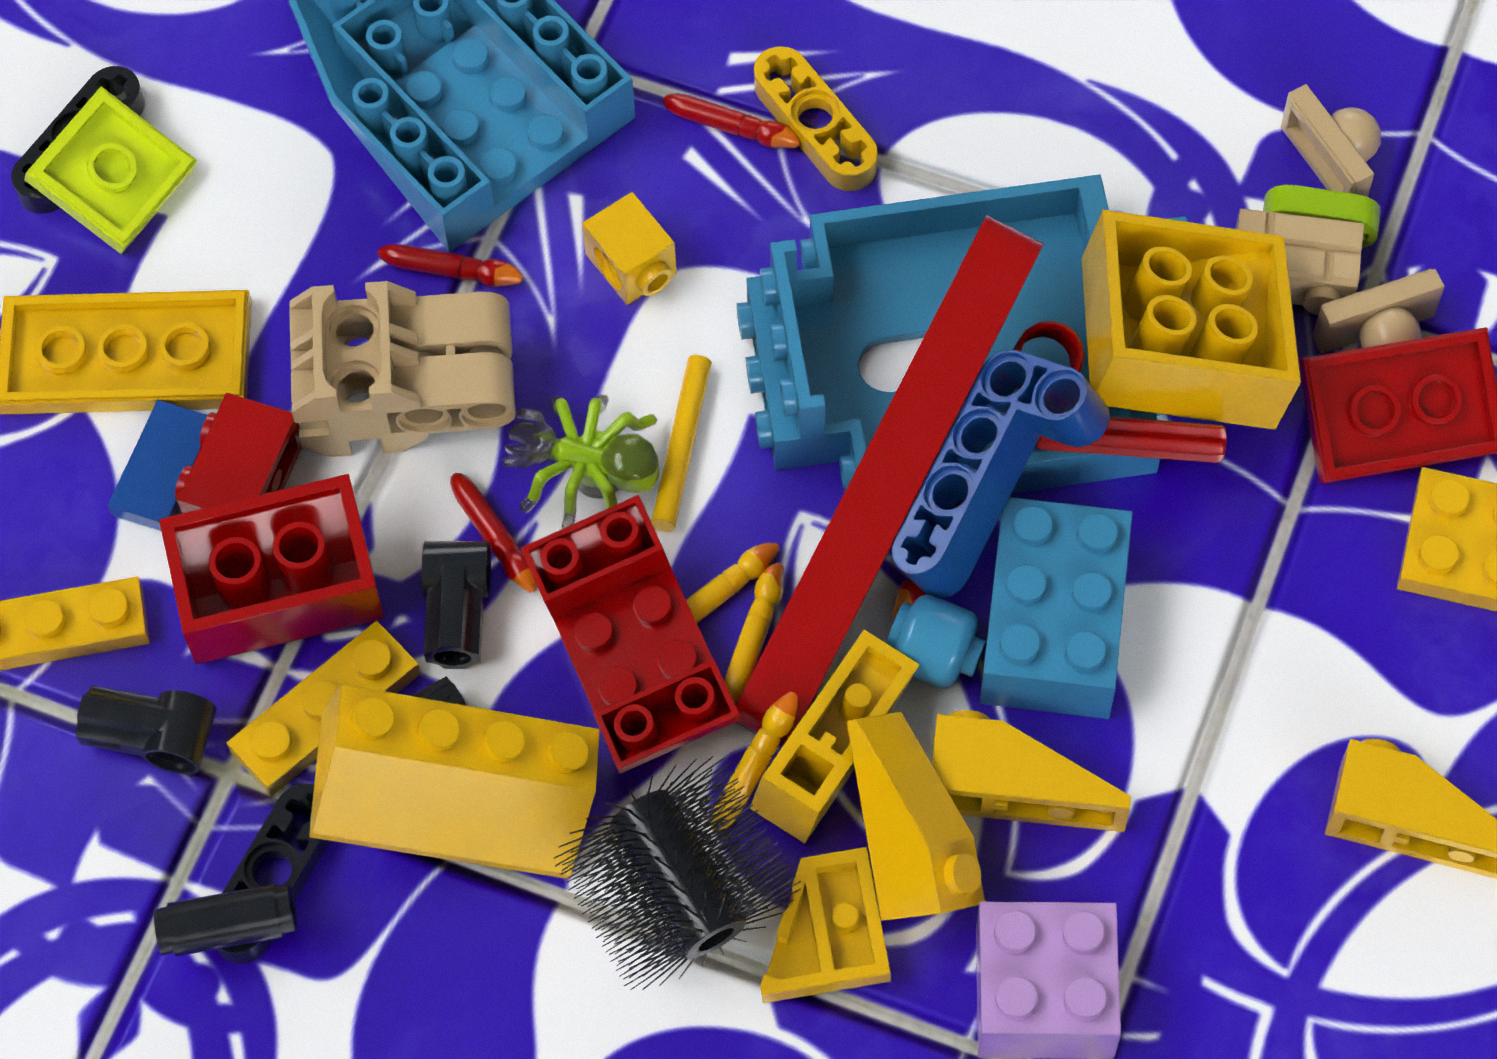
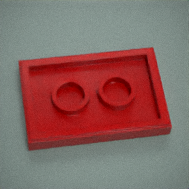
(1401, 404)

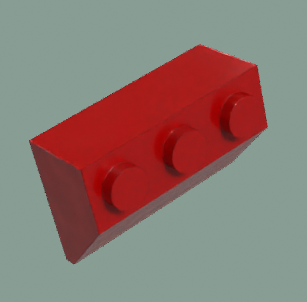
(270, 569)

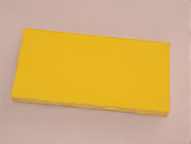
(123, 351)

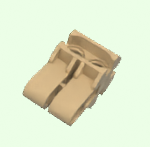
(426, 366)

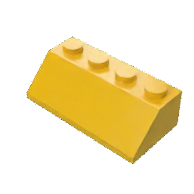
(452, 781)

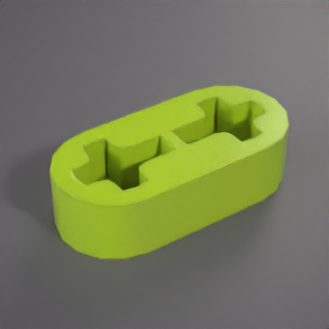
(1327, 205)

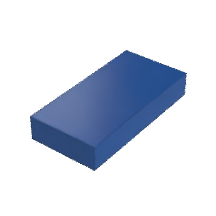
(153, 469)

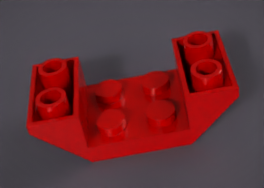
(630, 634)

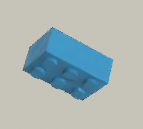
(1056, 608)

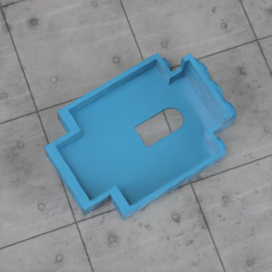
(880, 280)

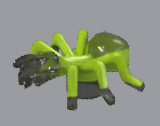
(599, 459)

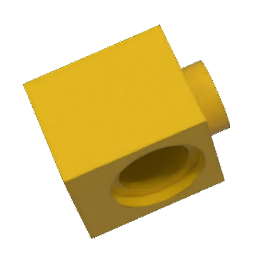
(630, 249)

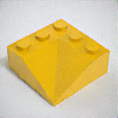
(1189, 320)

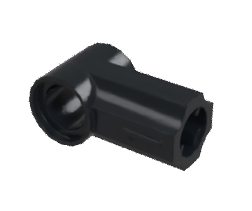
(455, 585)
(163, 730)

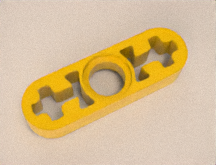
(814, 93)

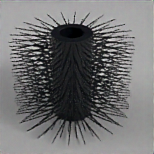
(677, 873)

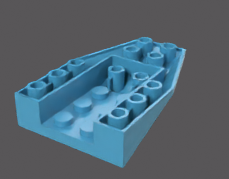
(465, 97)

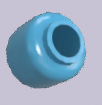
(937, 638)

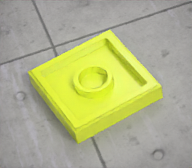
(110, 170)

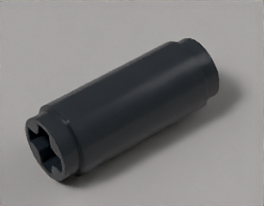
(225, 920)

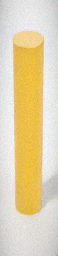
(681, 443)

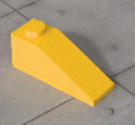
(819, 753)
(1011, 776)
(1409, 809)
(914, 832)

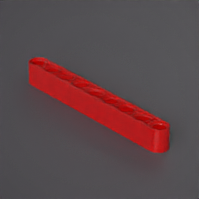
(890, 473)

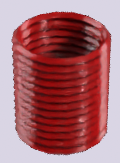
(1059, 333)

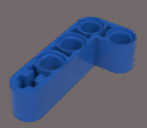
(943, 543)

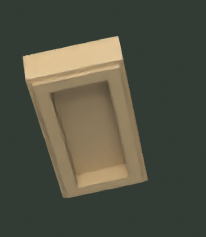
(1334, 144)
(1380, 313)

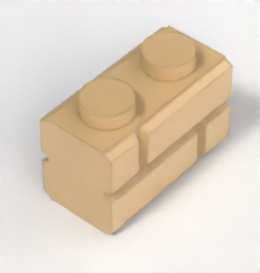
(1319, 253)

